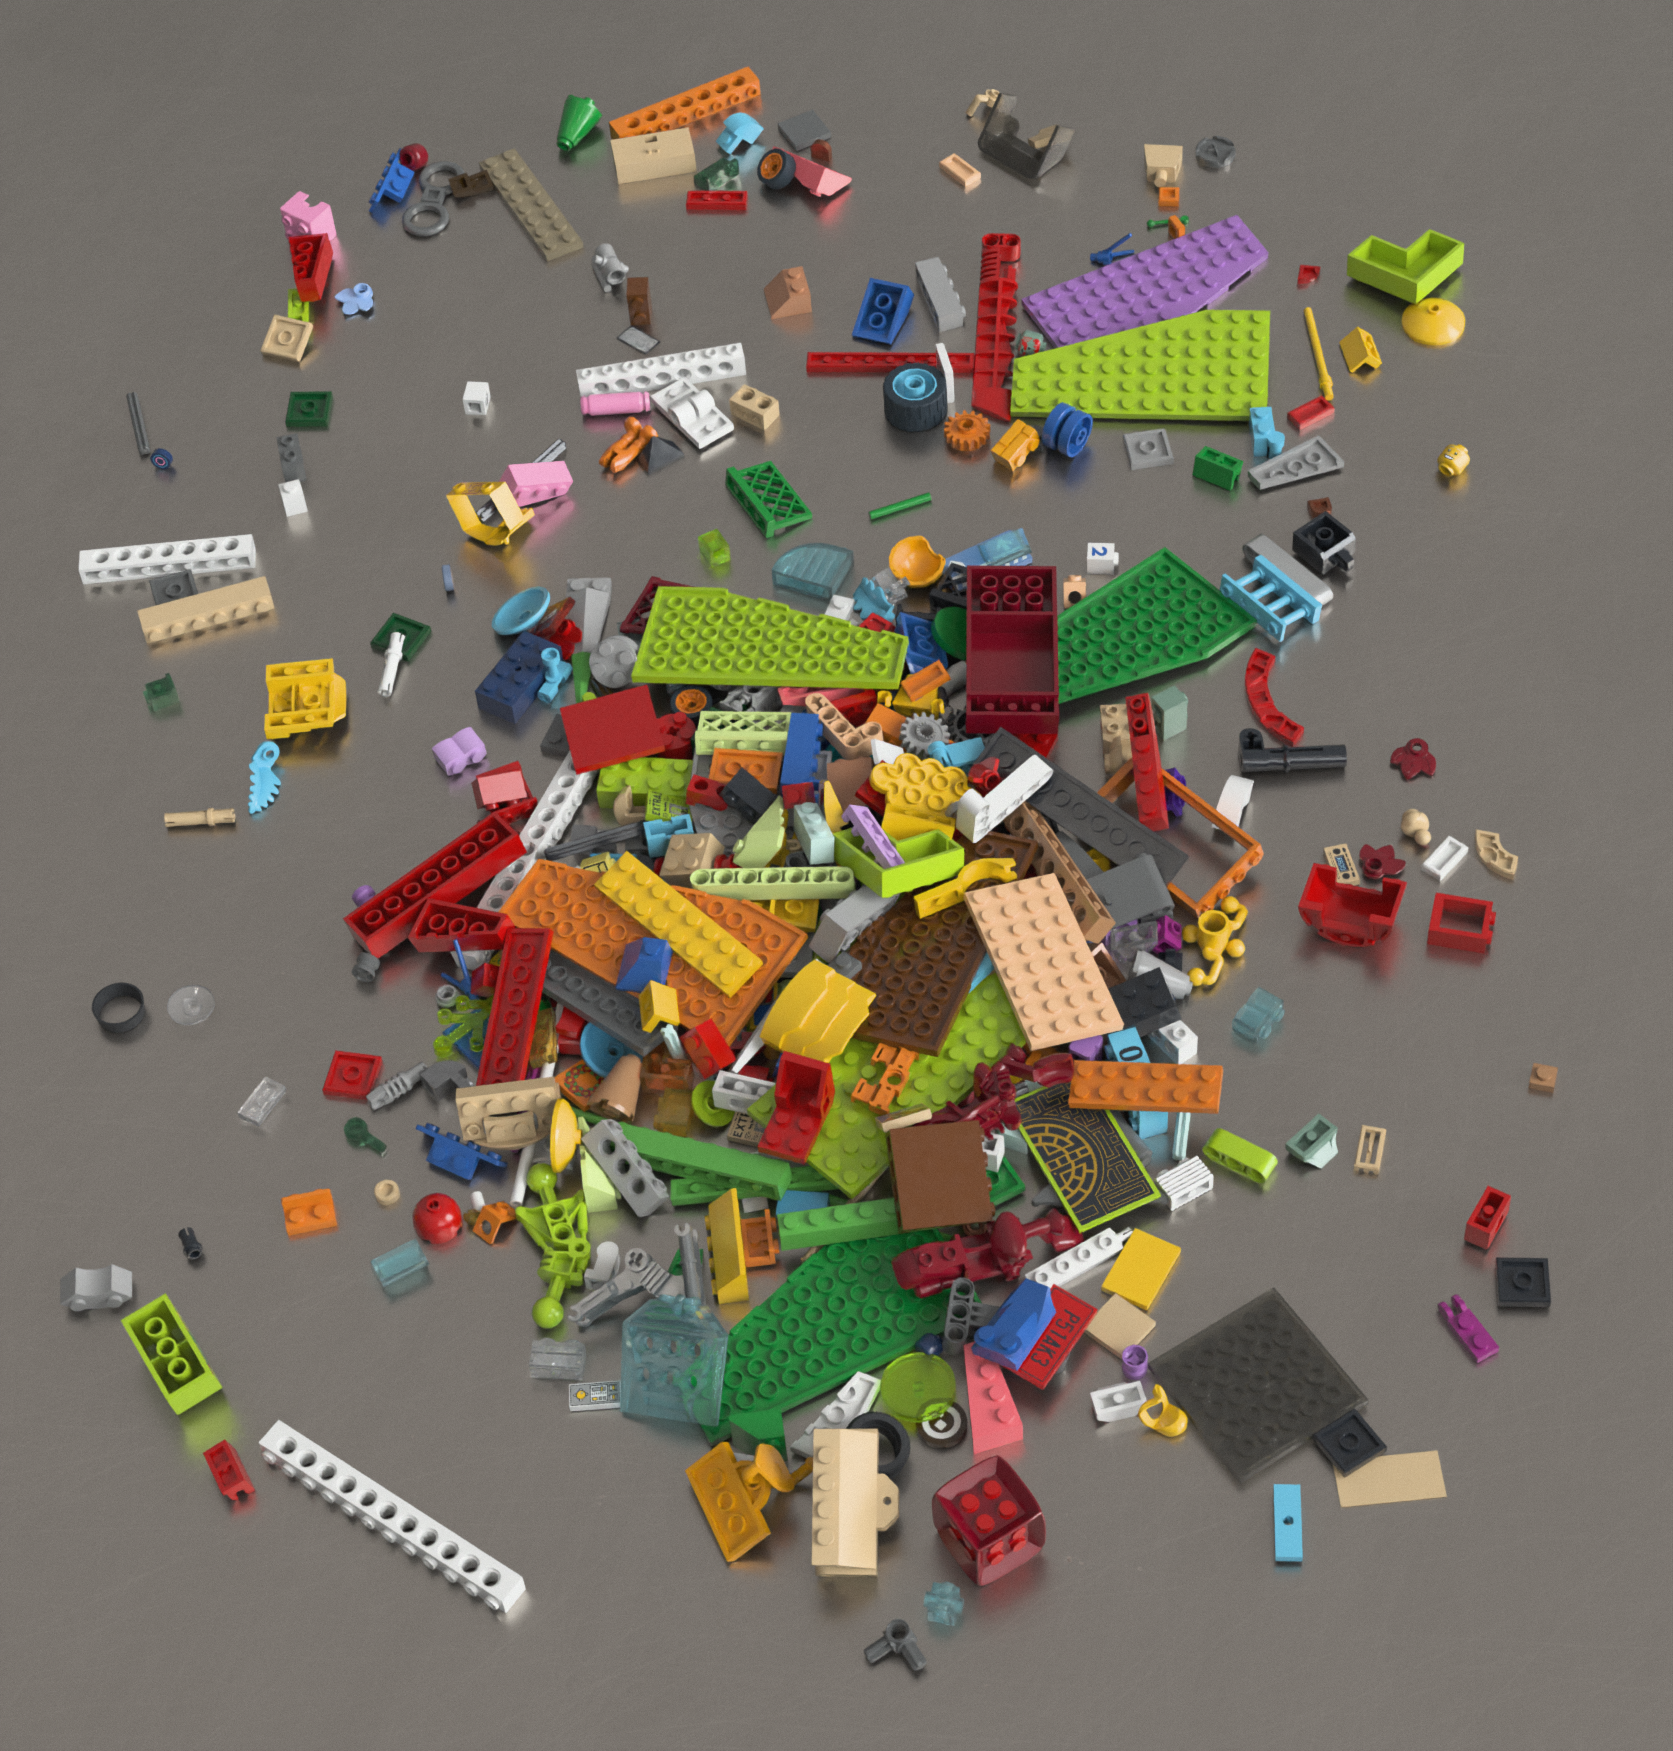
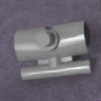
(608, 267)

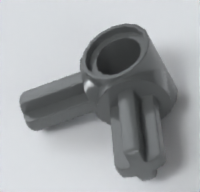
(905, 1645)

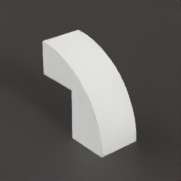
(1233, 798)

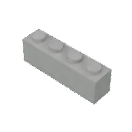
(940, 294)

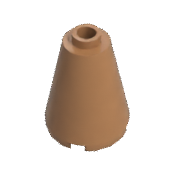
(619, 1091)

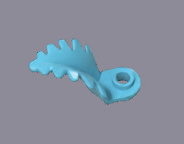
(872, 600)
(263, 776)

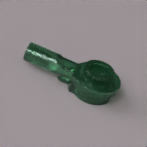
(357, 1129)

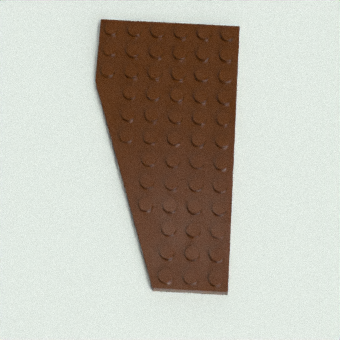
(927, 963)

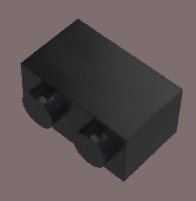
(747, 796)

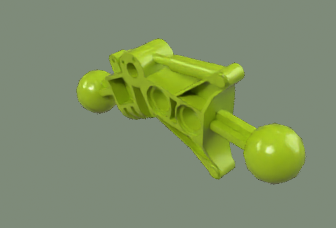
(562, 1259)

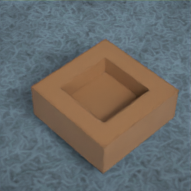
(1543, 1077)

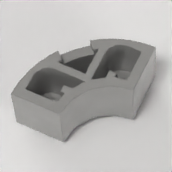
(95, 1288)

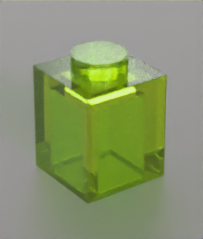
(714, 548)

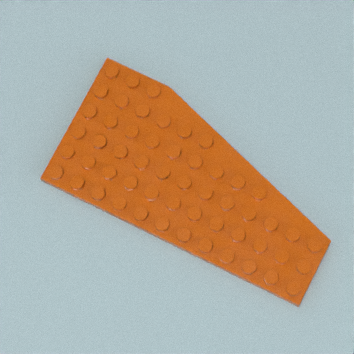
(596, 931)

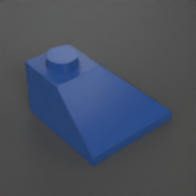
(644, 961)

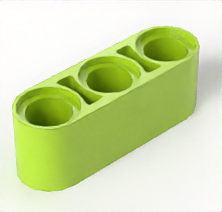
(1239, 1155)

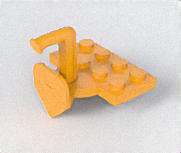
(730, 1495)

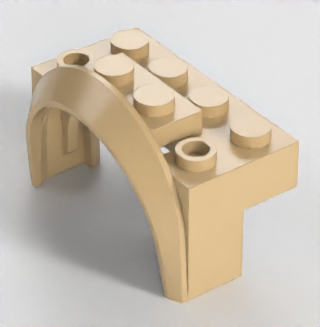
(508, 1132)

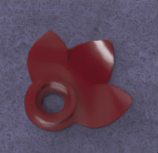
(1414, 761)
(1380, 861)

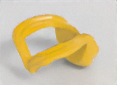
(1171, 1420)

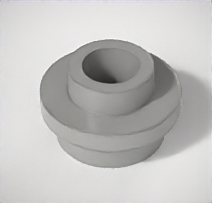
(446, 991)

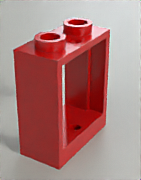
(1456, 938)

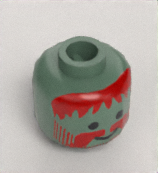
(1029, 343)

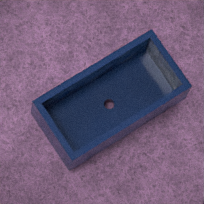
(512, 692)

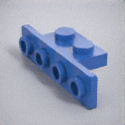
(394, 183)
(455, 1155)

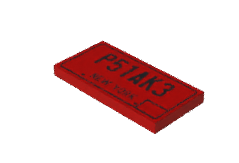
(1058, 1338)

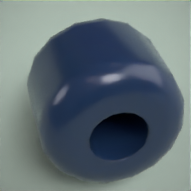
(929, 1344)

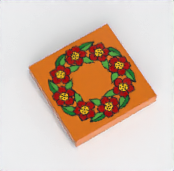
(579, 1084)

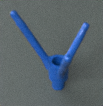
(1106, 256)
(465, 985)

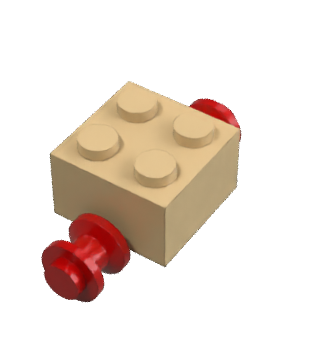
(689, 853)

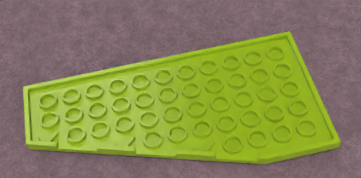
(1171, 369)
(739, 640)

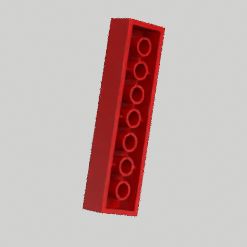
(443, 877)

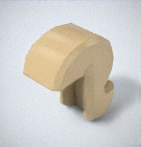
(624, 809)

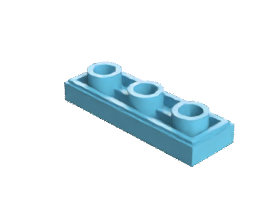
(1287, 1510)

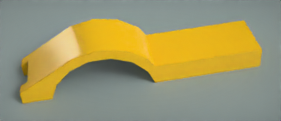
(953, 891)

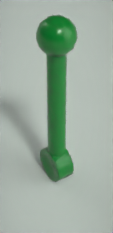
(1150, 223)

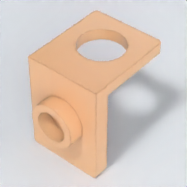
(1071, 584)

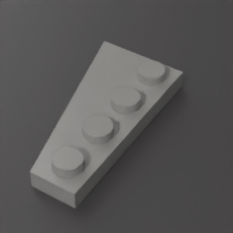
(1297, 463)

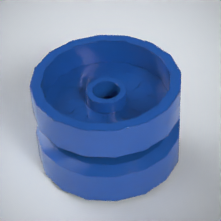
(1067, 429)

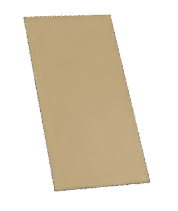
(1392, 1480)

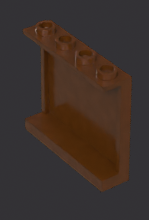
(939, 1175)

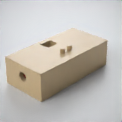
(653, 155)

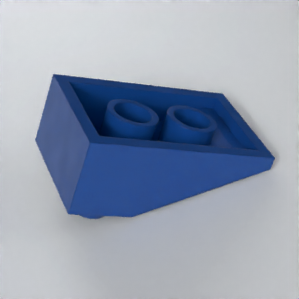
(882, 311)

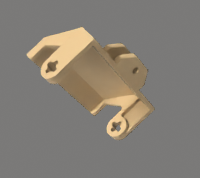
(849, 1502)

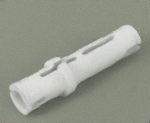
(392, 655)

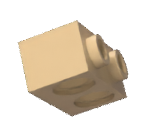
(754, 407)

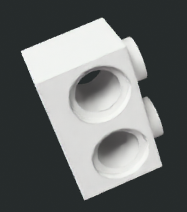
(1176, 1041)

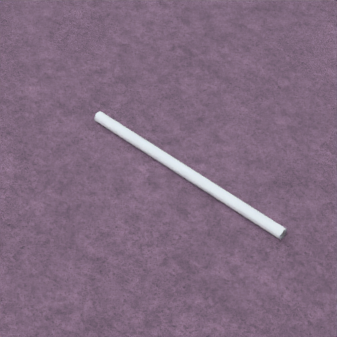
(528, 1152)

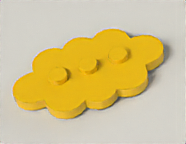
(919, 783)

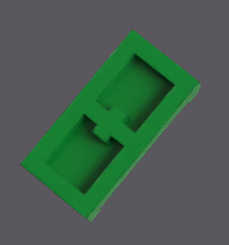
(1217, 467)

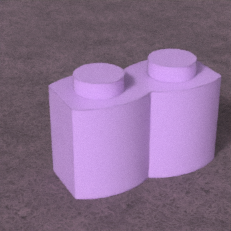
(459, 751)

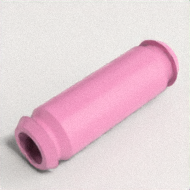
(615, 403)

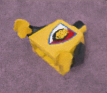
(931, 703)

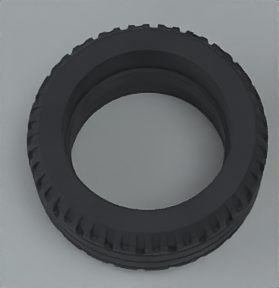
(893, 1431)

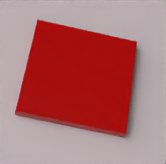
(612, 729)

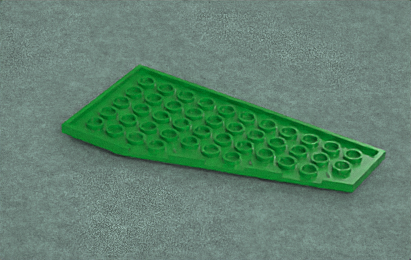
(824, 1326)

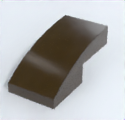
(471, 185)

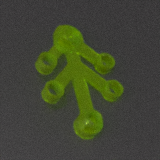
(469, 1020)

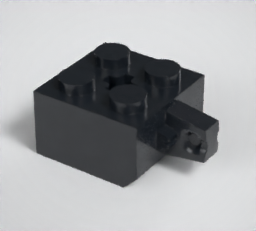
(1325, 543)

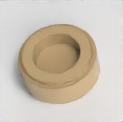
(386, 1192)

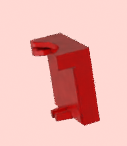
(857, 707)

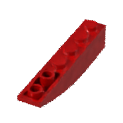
(1146, 763)

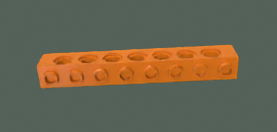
(688, 105)

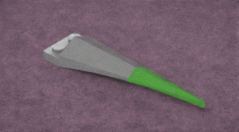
(589, 615)

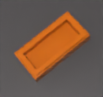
(925, 681)

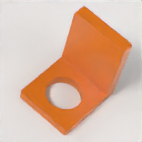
(495, 1214)

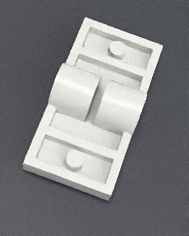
(692, 412)

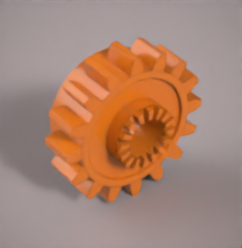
(967, 431)

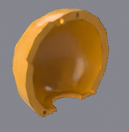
(916, 561)

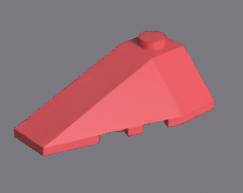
(817, 177)
(797, 695)

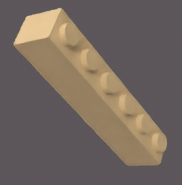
(205, 609)

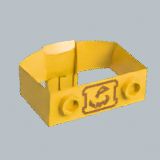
(504, 501)

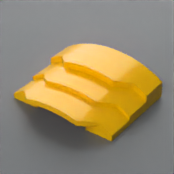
(303, 697)
(816, 1013)

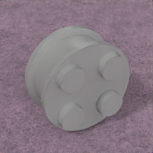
(614, 660)

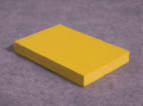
(1141, 1269)

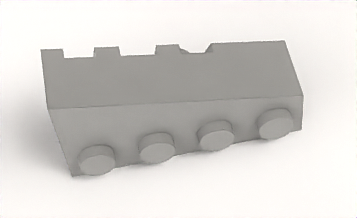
(848, 921)

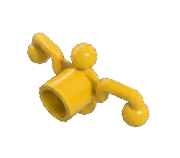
(1213, 938)

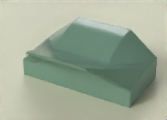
(1314, 1142)

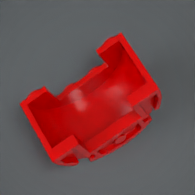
(1349, 912)

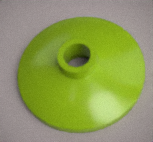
(703, 1098)

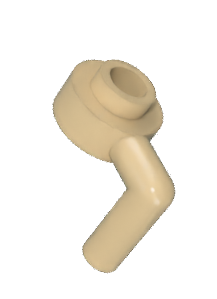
(988, 98)

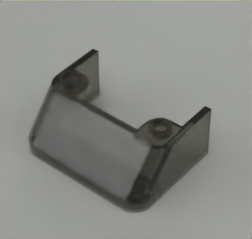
(1000, 141)

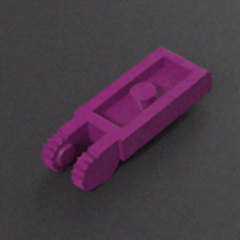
(1468, 1330)

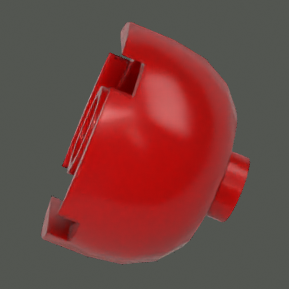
(437, 1218)

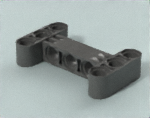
(974, 1317)

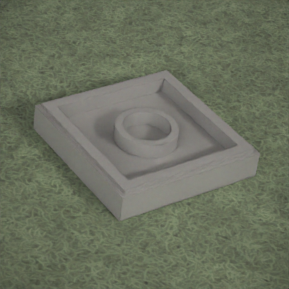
(1148, 449)

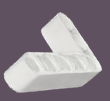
(980, 815)

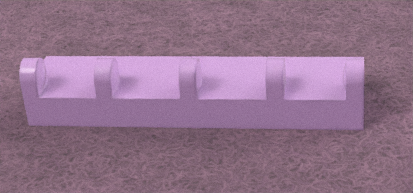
(873, 835)

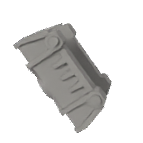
(762, 698)

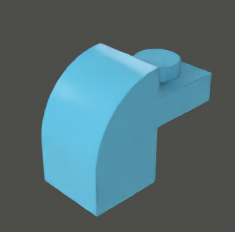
(738, 127)

